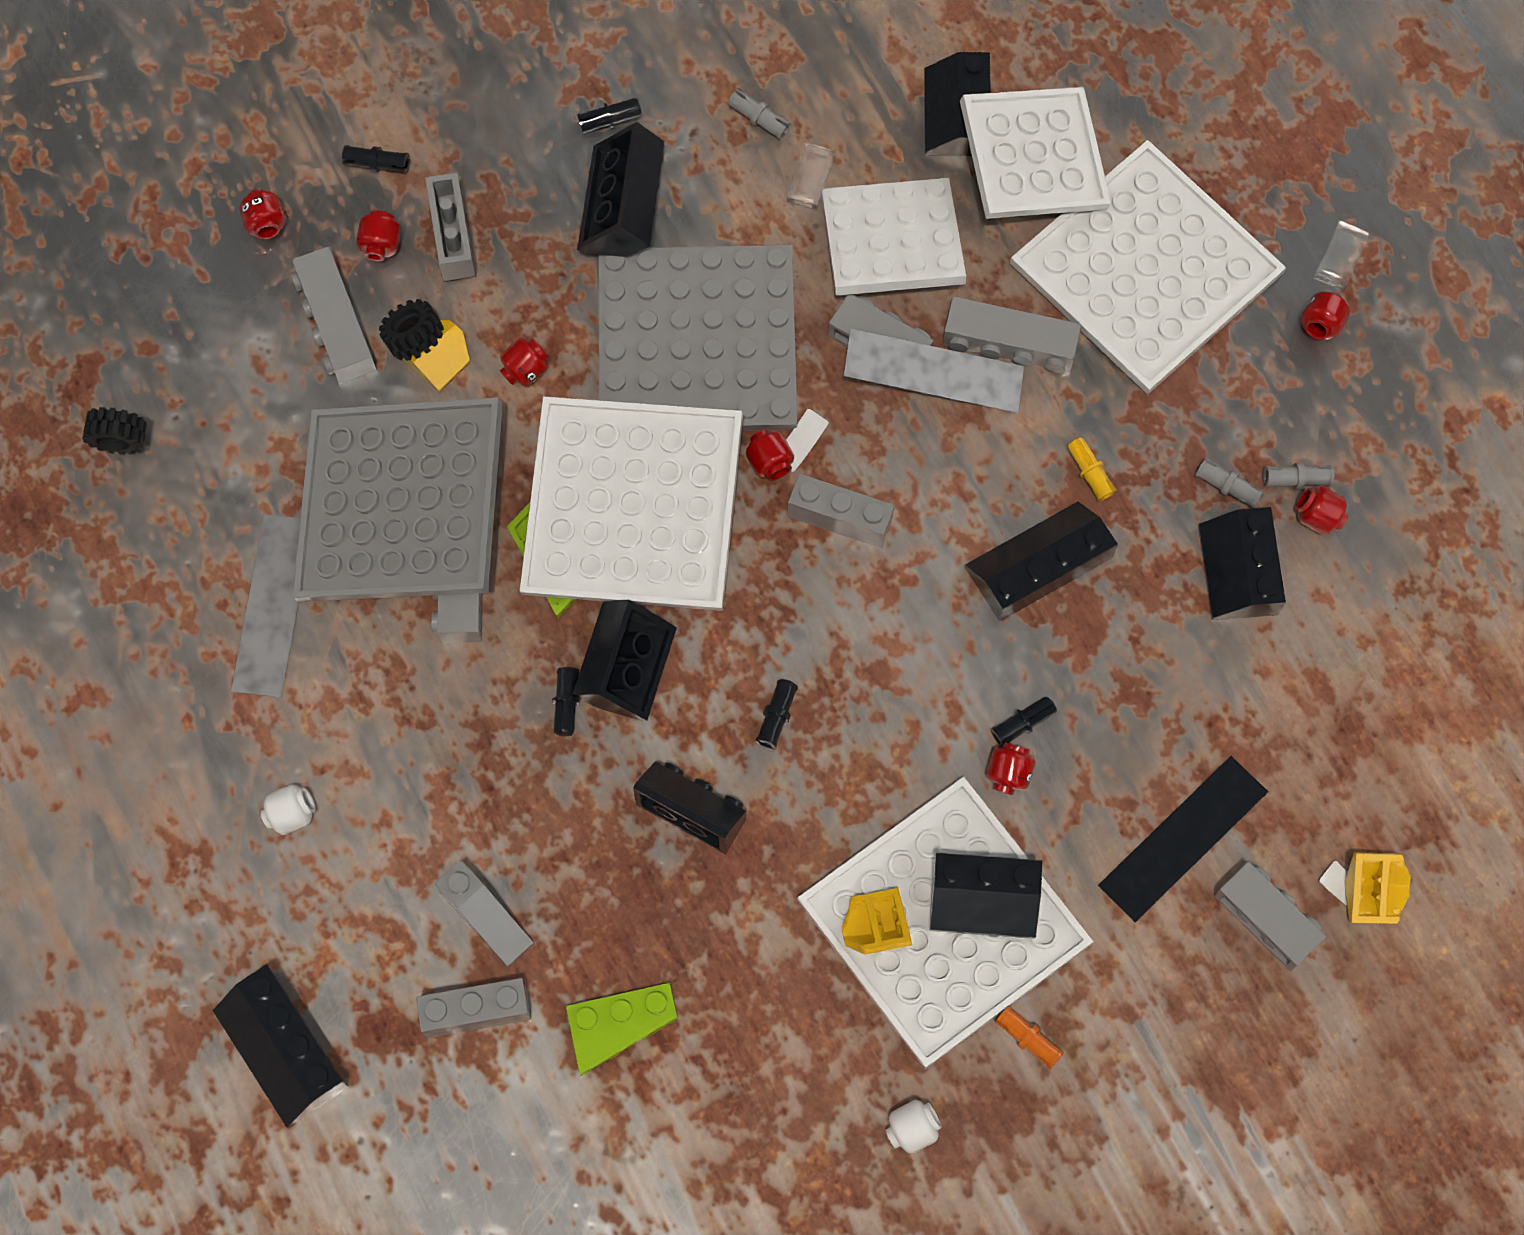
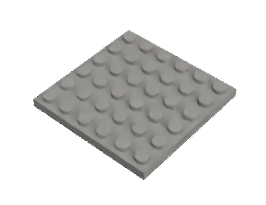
(701, 330)
(399, 500)

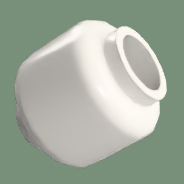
(288, 809)
(913, 1126)

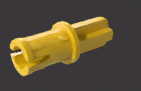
(1091, 469)

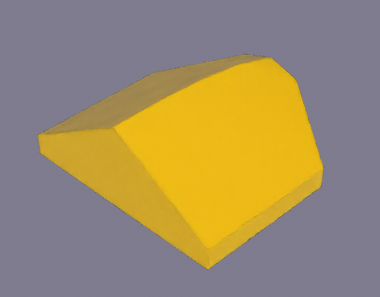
(443, 361)
(1377, 887)
(876, 922)

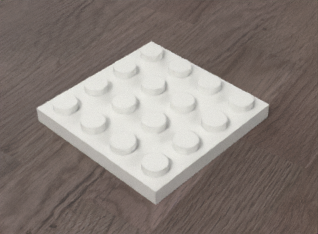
(1035, 152)
(893, 236)

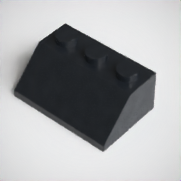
(943, 89)
(1242, 564)
(624, 659)
(690, 805)
(985, 895)

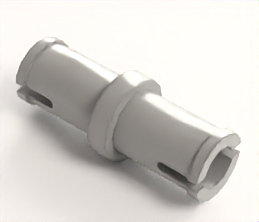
(759, 113)
(1298, 475)
(1230, 483)

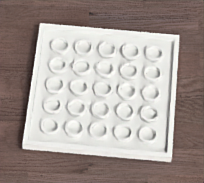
(1150, 269)
(632, 503)
(945, 980)

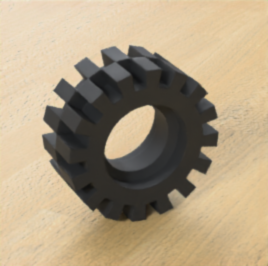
(411, 329)
(114, 431)

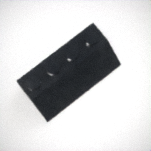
(621, 193)
(1042, 559)
(279, 1046)

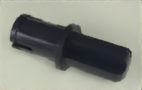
(609, 115)
(565, 702)
(1024, 721)

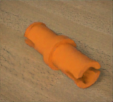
(1029, 1037)

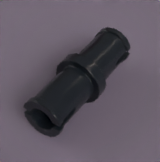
(375, 159)
(776, 714)

